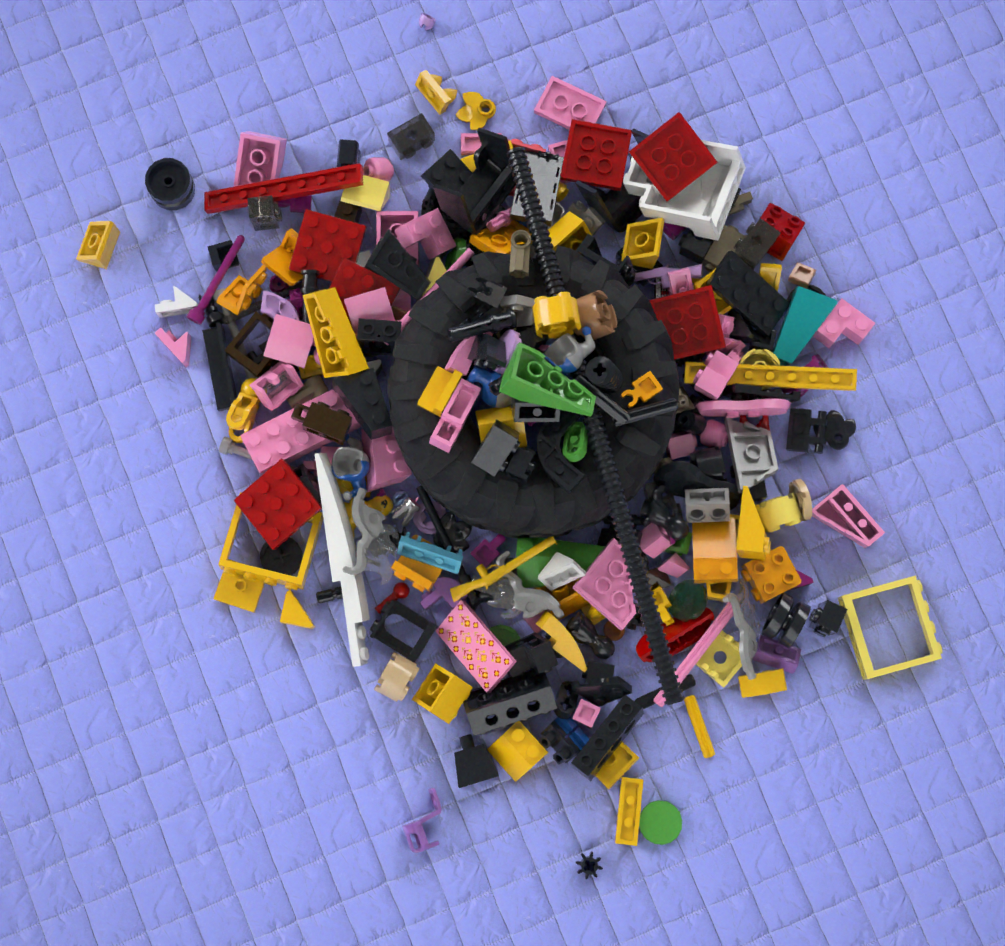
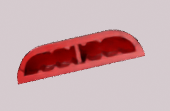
(679, 635)

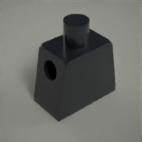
(473, 763)

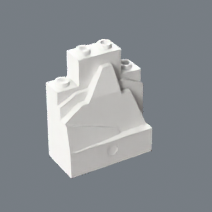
(703, 203)

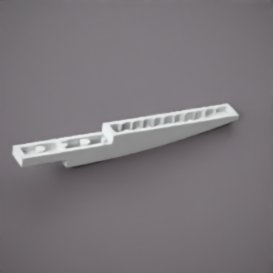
(343, 553)

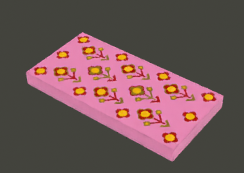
(475, 646)

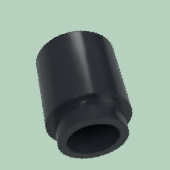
(691, 422)

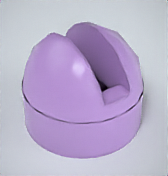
(426, 20)

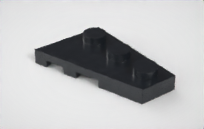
(398, 266)
(743, 392)

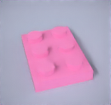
(566, 102)

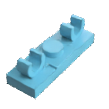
(430, 553)

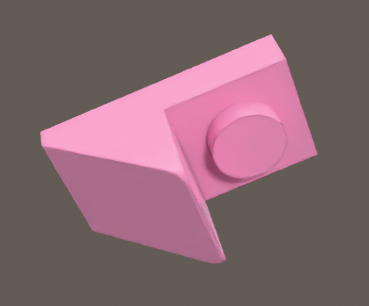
(680, 281)
(727, 327)
(180, 348)

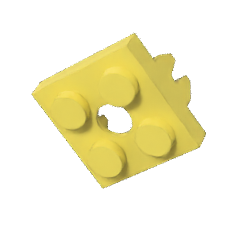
(722, 672)

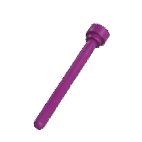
(197, 314)

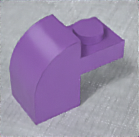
(442, 589)

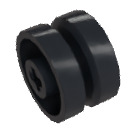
(170, 184)
(786, 620)

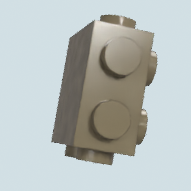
(718, 249)

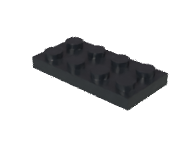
(450, 173)
(748, 293)

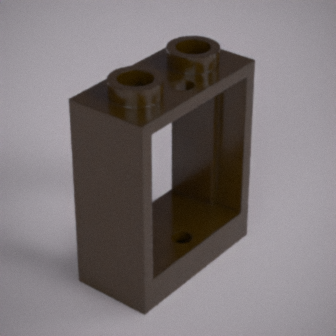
(239, 357)

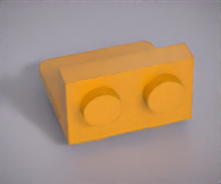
(280, 258)
(242, 291)
(419, 573)
(771, 575)

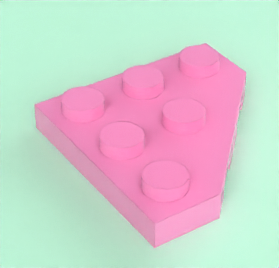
(608, 586)

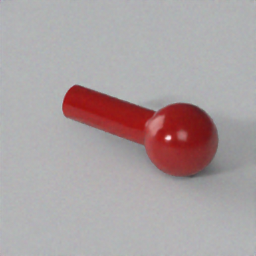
(400, 591)

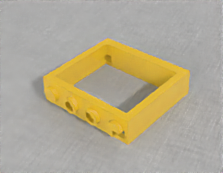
(268, 576)

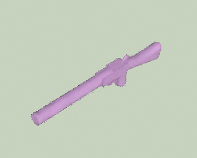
(696, 272)

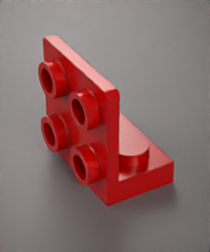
(787, 225)

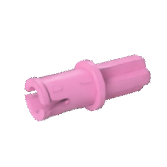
(501, 220)

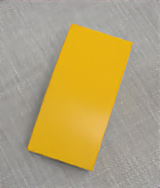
(764, 683)

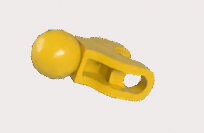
(243, 411)

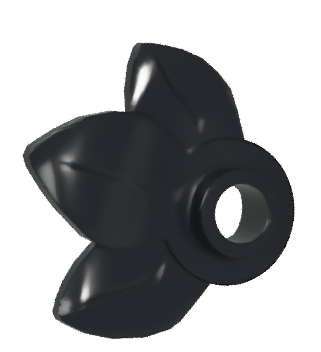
(838, 427)
(456, 531)

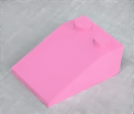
(259, 158)

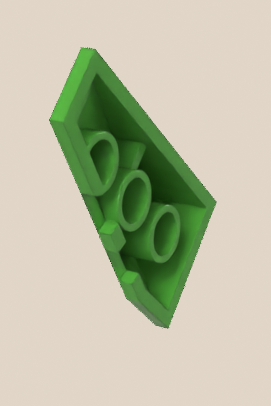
(538, 382)
(528, 572)

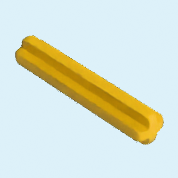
(699, 726)

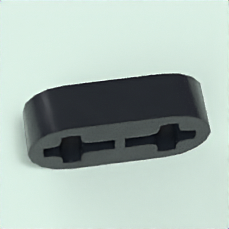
(562, 698)

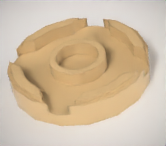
(803, 498)

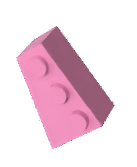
(386, 461)
(847, 517)

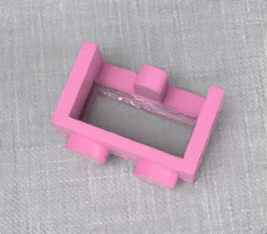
(277, 385)

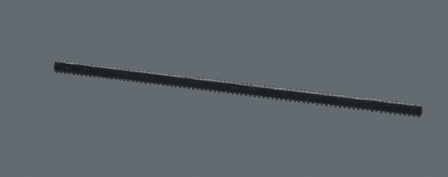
(599, 441)

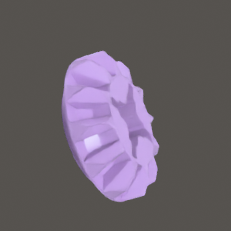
(420, 517)

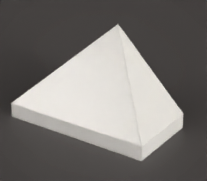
(560, 571)

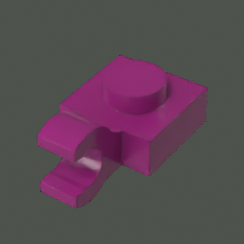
(297, 204)
(486, 552)

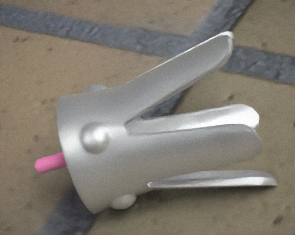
(408, 507)

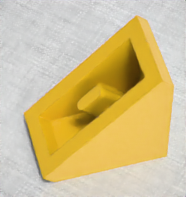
(294, 613)

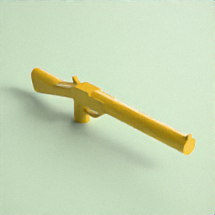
(489, 578)

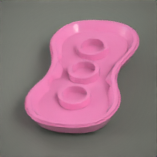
(752, 408)

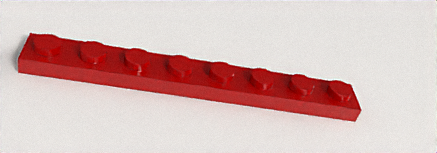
(285, 187)

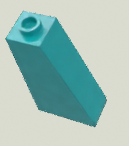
(802, 320)

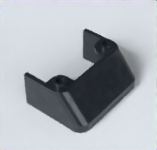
(485, 187)
(616, 206)

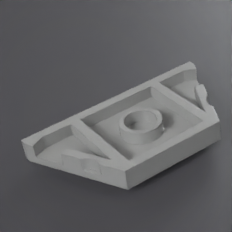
(750, 452)

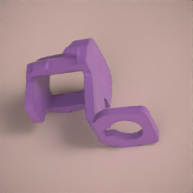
(417, 829)

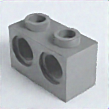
(707, 505)

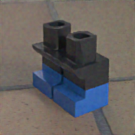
(567, 747)

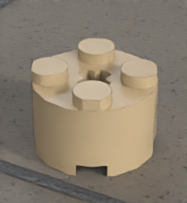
(396, 676)

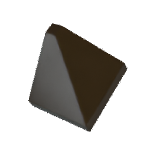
(658, 578)

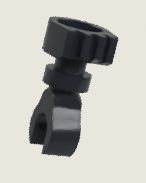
(212, 313)

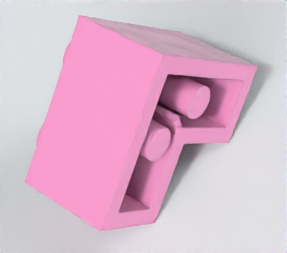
(429, 231)
(844, 320)
(715, 375)

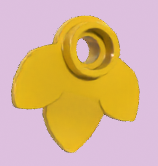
(473, 112)

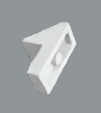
(180, 306)

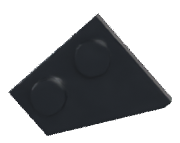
(603, 690)

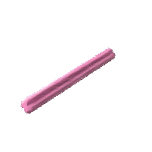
(700, 648)

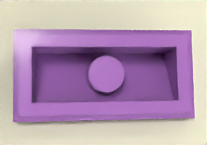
(776, 655)

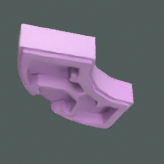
(275, 304)

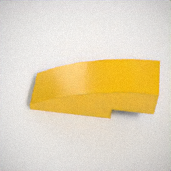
(562, 640)

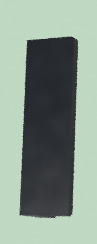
(220, 367)

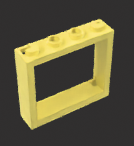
(856, 634)

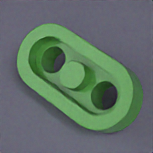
(575, 442)

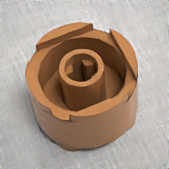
(596, 315)

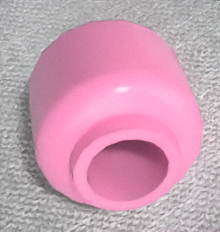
(378, 168)
(714, 434)

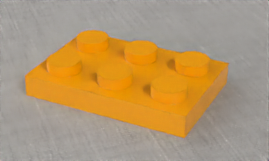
(499, 240)

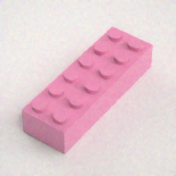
(286, 438)

